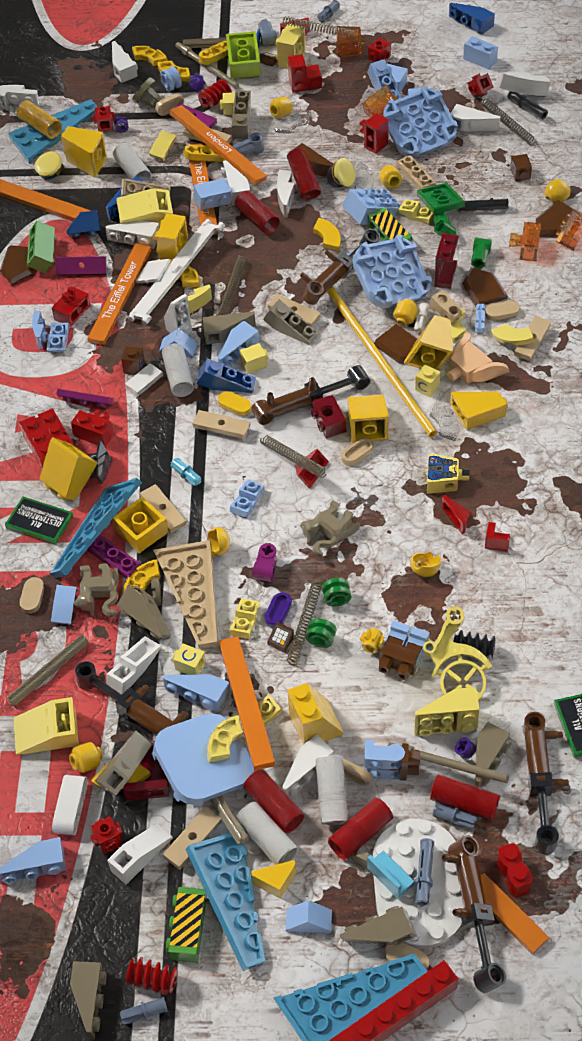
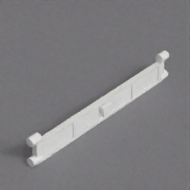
(174, 271)

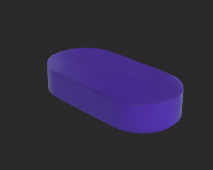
(278, 609)

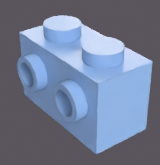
(480, 52)
(212, 194)

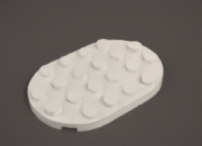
(433, 923)

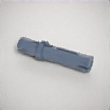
(424, 879)

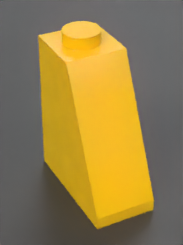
(478, 407)

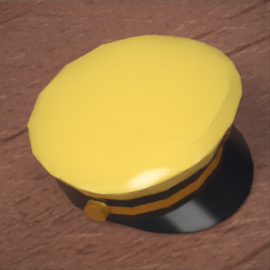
(49, 165)
(341, 173)

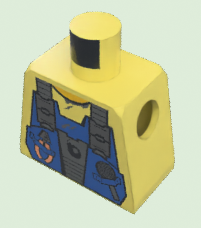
(444, 474)

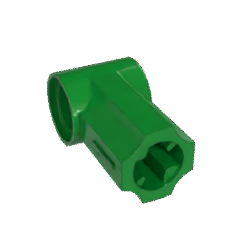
(443, 224)
(481, 250)

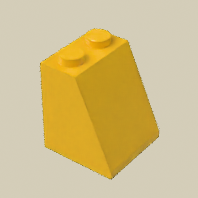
(84, 149)
(432, 345)
(368, 418)
(66, 469)
(312, 714)

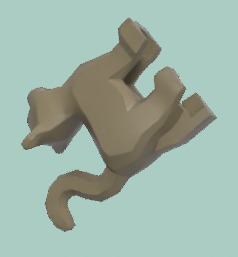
(331, 526)
(98, 587)

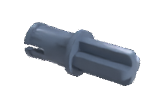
(328, 10)
(454, 816)
(143, 1011)

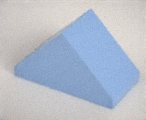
(399, 76)
(181, 338)
(309, 918)

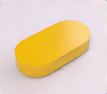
(234, 403)

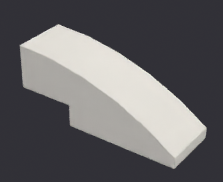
(525, 83)
(285, 191)
(132, 665)

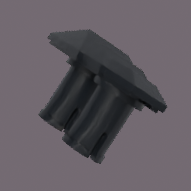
(104, 463)

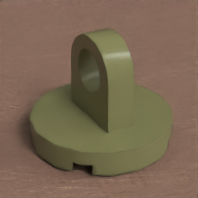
(147, 93)

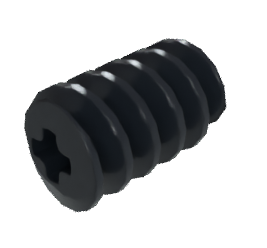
(483, 645)

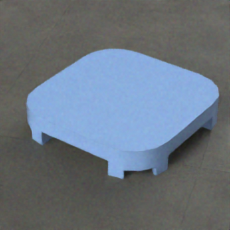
(420, 123)
(391, 272)
(185, 762)

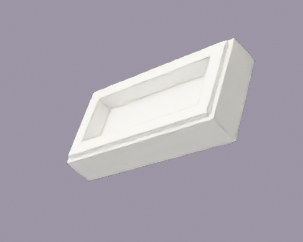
(143, 379)

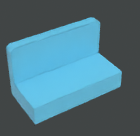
(389, 874)

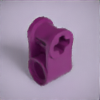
(265, 563)

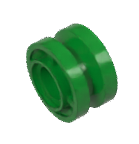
(336, 592)
(321, 633)

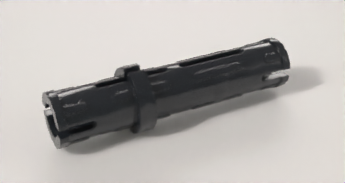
(522, 101)
(485, 204)

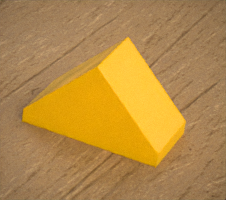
(275, 878)

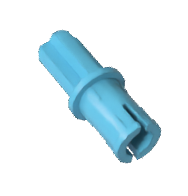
(186, 471)

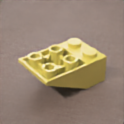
(144, 205)
(449, 713)
(47, 727)

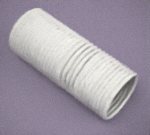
(131, 162)
(177, 370)
(331, 782)
(266, 834)

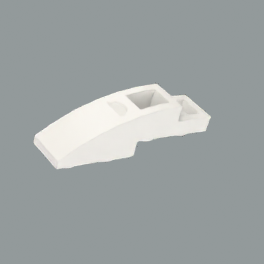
(16, 95)

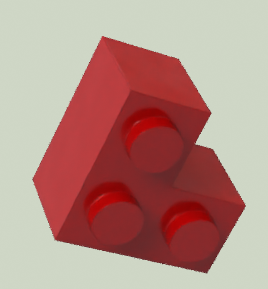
(302, 76)

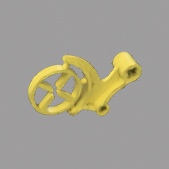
(446, 649)

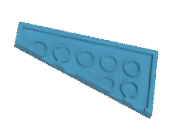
(32, 142)
(96, 521)
(229, 887)
(337, 1003)

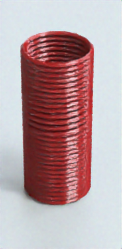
(303, 173)
(257, 212)
(463, 795)
(275, 804)
(363, 825)

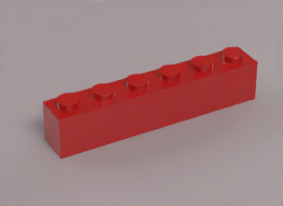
(403, 1006)

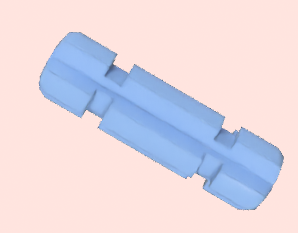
(480, 318)

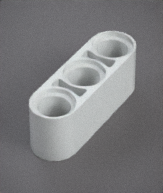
(69, 805)

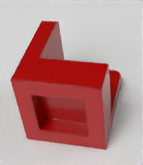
(496, 540)

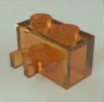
(572, 230)
(528, 241)

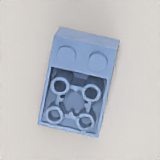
(366, 201)

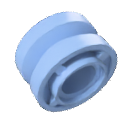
(171, 78)

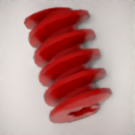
(214, 93)
(151, 976)

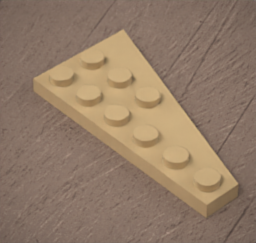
(192, 582)

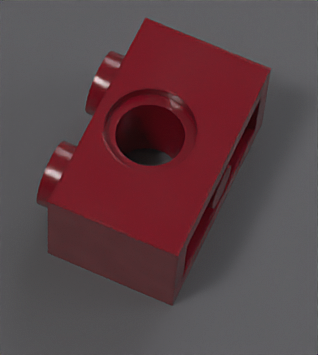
(328, 416)

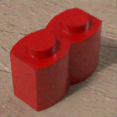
(514, 870)

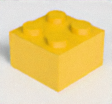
(171, 236)
(140, 524)

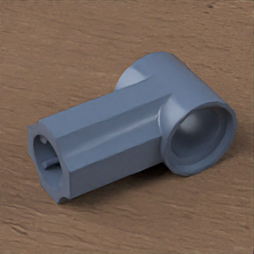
(267, 34)
(253, 144)

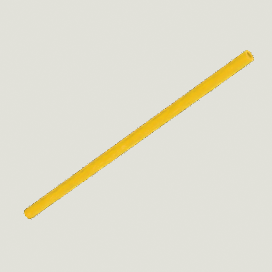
(380, 360)

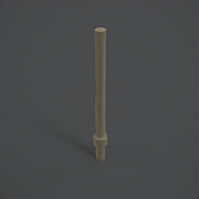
(187, 51)
(490, 774)

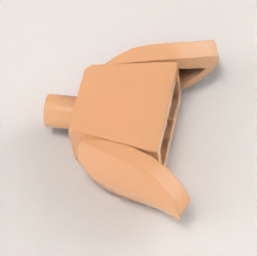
(472, 364)

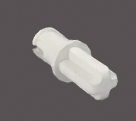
(421, 318)

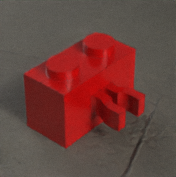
(375, 132)
(71, 306)
(92, 427)

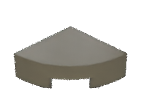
(155, 585)
(361, 859)

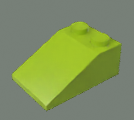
(243, 54)

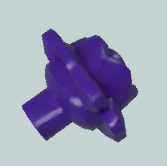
(197, 82)

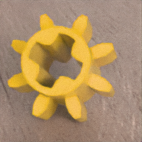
(372, 640)

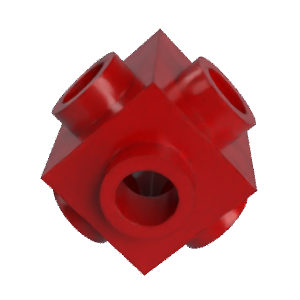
(379, 50)
(480, 85)
(104, 118)
(106, 835)

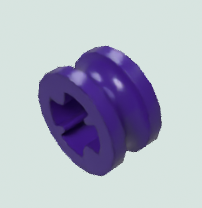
(121, 120)
(465, 753)

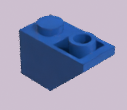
(85, 222)

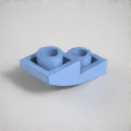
(39, 330)
(58, 337)
(247, 499)
(63, 604)

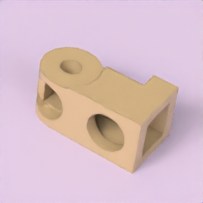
(445, 306)

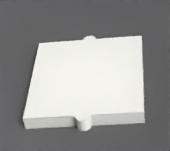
(153, 271)

